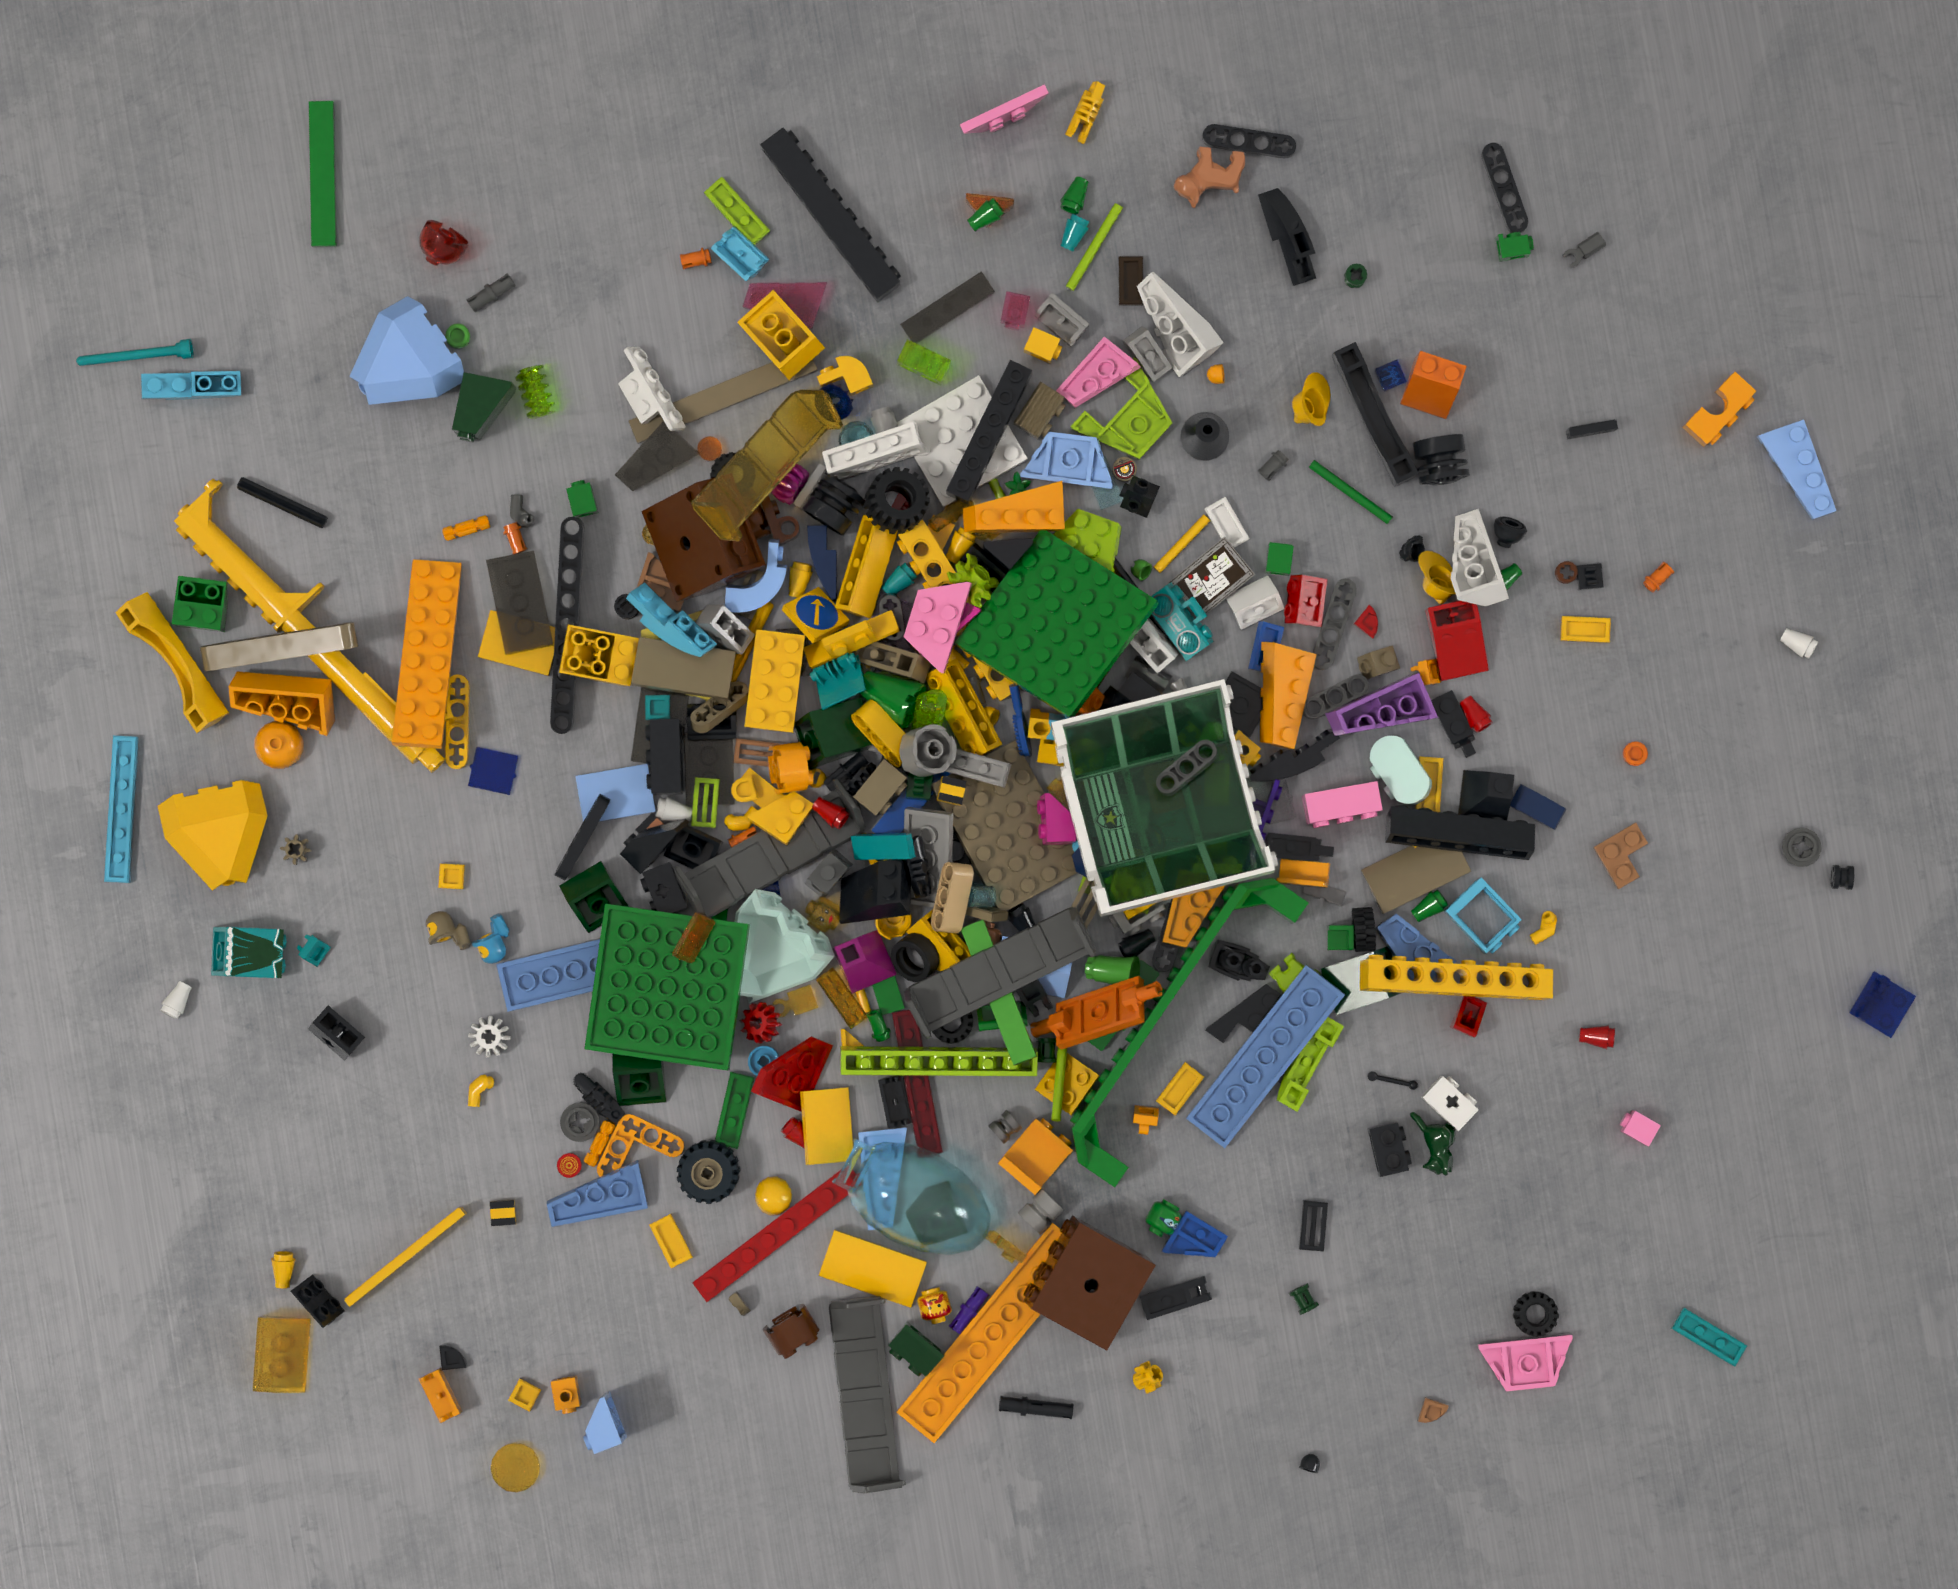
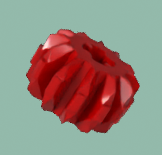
(768, 1025)

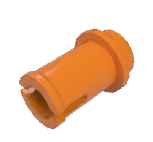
(696, 258)
(515, 538)
(1658, 577)
(734, 840)

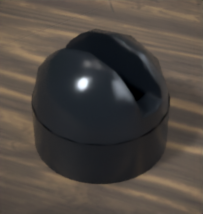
(1310, 1463)

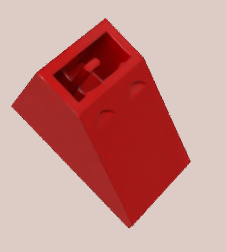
(1457, 639)

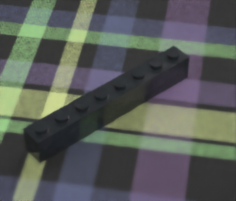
(830, 214)

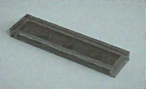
(947, 308)

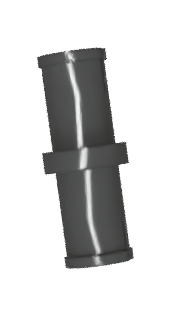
(491, 292)

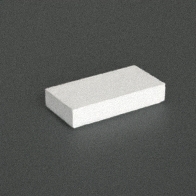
(1226, 522)

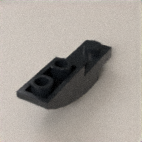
(1293, 237)
(1286, 765)

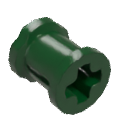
(1356, 283)
(1046, 1049)
(1303, 1299)

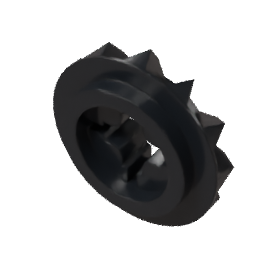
(860, 778)

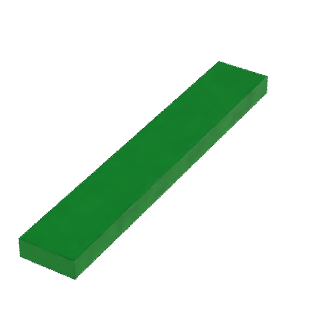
(322, 174)

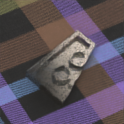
(655, 457)

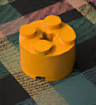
(790, 767)

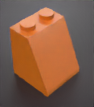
(1433, 384)

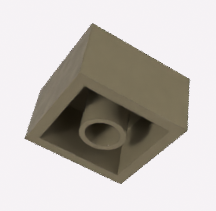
(880, 788)

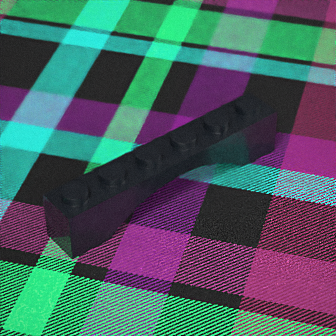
(1373, 414)

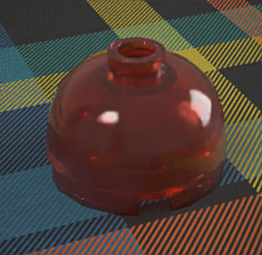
(440, 244)

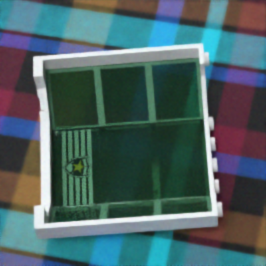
(1152, 844)

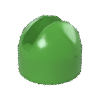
(1141, 569)

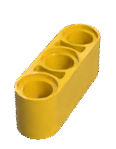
(880, 730)

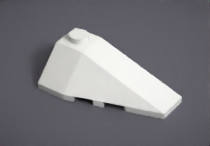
(1182, 330)
(1475, 567)

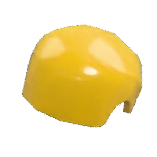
(893, 926)
(773, 1195)

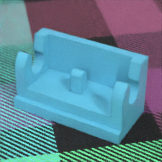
(740, 254)

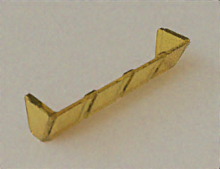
(765, 461)

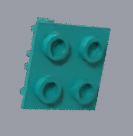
(838, 681)

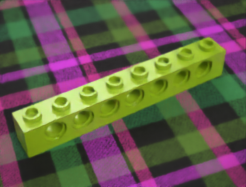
(932, 1061)

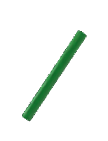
(1350, 492)

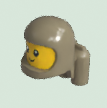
(442, 929)

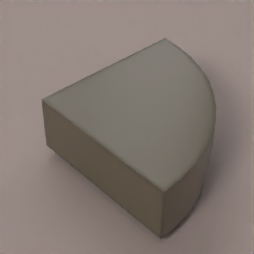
(739, 1303)

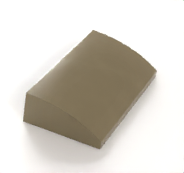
(1412, 874)

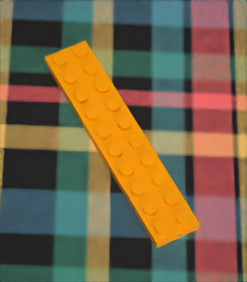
(977, 1348)

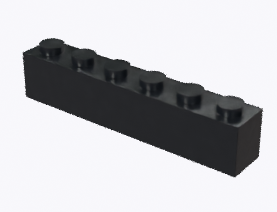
(1460, 832)

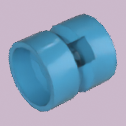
(761, 1057)

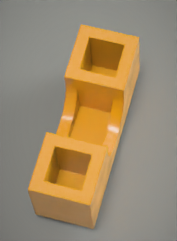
(1706, 426)

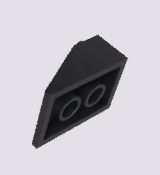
(876, 892)

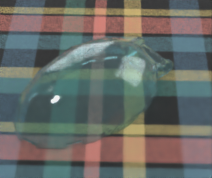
(916, 1198)

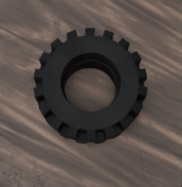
(909, 487)

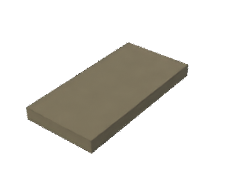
(672, 670)

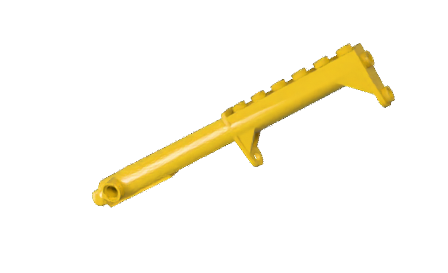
(285, 610)

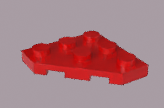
(792, 1073)

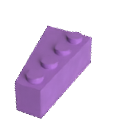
(1389, 706)

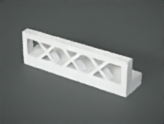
(873, 451)

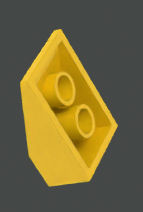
(781, 335)

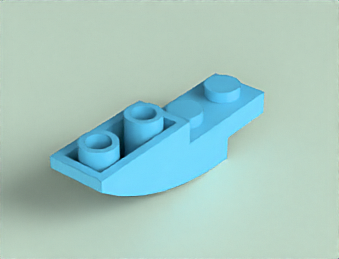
(191, 385)
(673, 628)

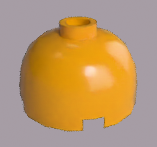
(278, 745)

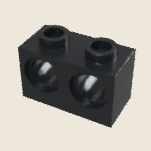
(1382, 1151)

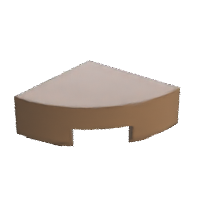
(1431, 1410)

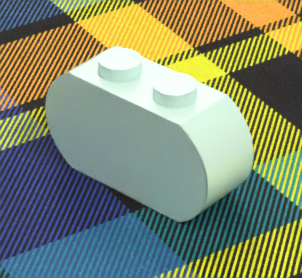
(1400, 770)

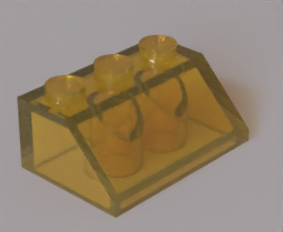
(281, 1354)

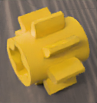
(1147, 1377)

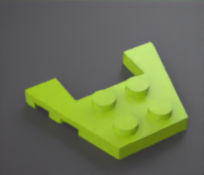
(1135, 425)
(1092, 536)

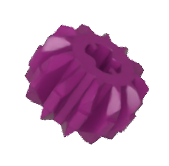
(791, 485)

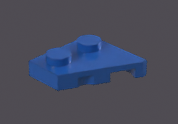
(1194, 1238)

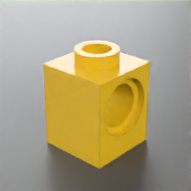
(1043, 346)

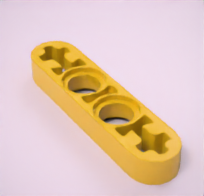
(462, 722)

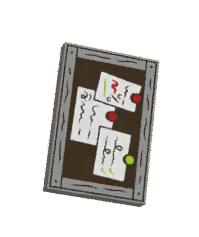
(1213, 576)

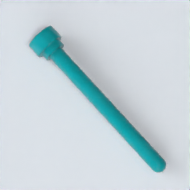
(182, 349)

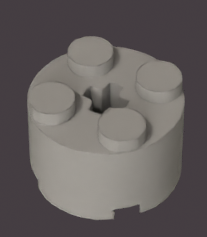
(927, 750)

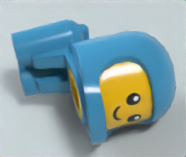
(491, 945)

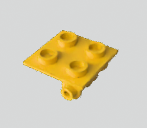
(1077, 1083)

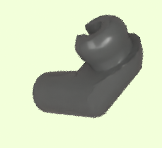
(518, 514)

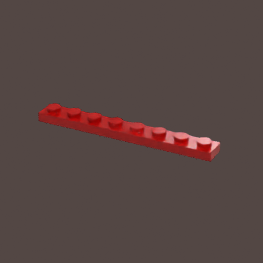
(771, 1237)

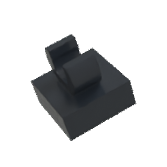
(1589, 576)

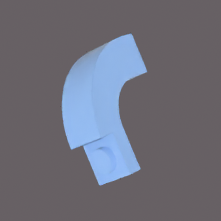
(753, 596)

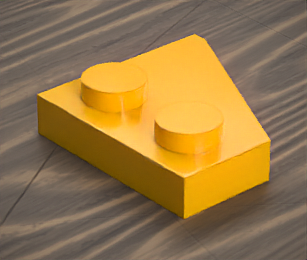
(783, 816)

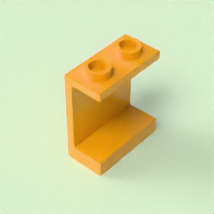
(1036, 1155)

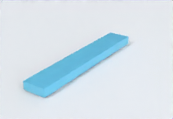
(121, 809)

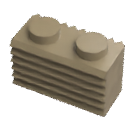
(1039, 411)

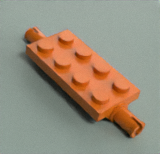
(1098, 1012)

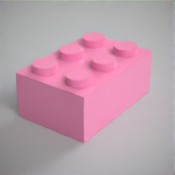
(1342, 804)

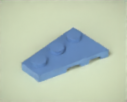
(1406, 941)

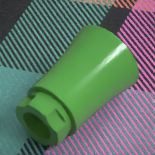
(1112, 969)

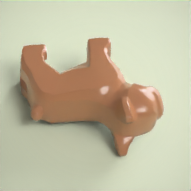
(1210, 176)

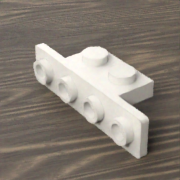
(647, 393)

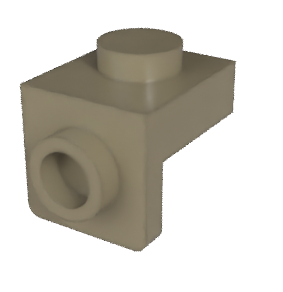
(1378, 662)

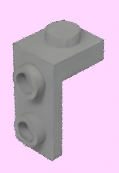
(1120, 920)

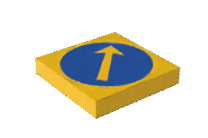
(815, 615)

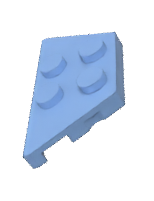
(1069, 460)

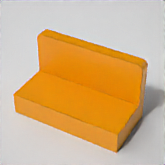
(1304, 873)

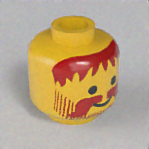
(934, 1305)

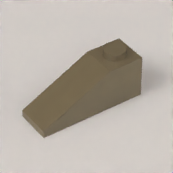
(894, 661)

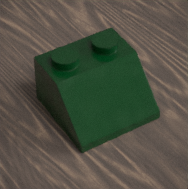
(589, 893)
(638, 1080)
(916, 1350)

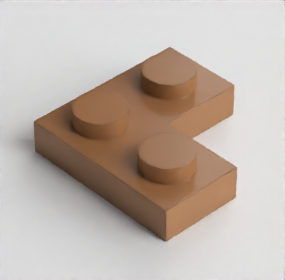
(1615, 851)

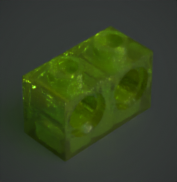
(924, 362)

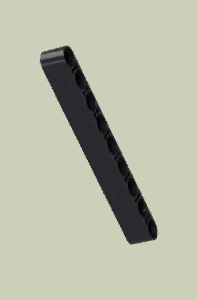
(562, 612)

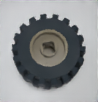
(708, 1171)

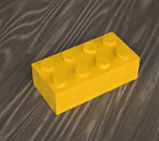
(774, 681)

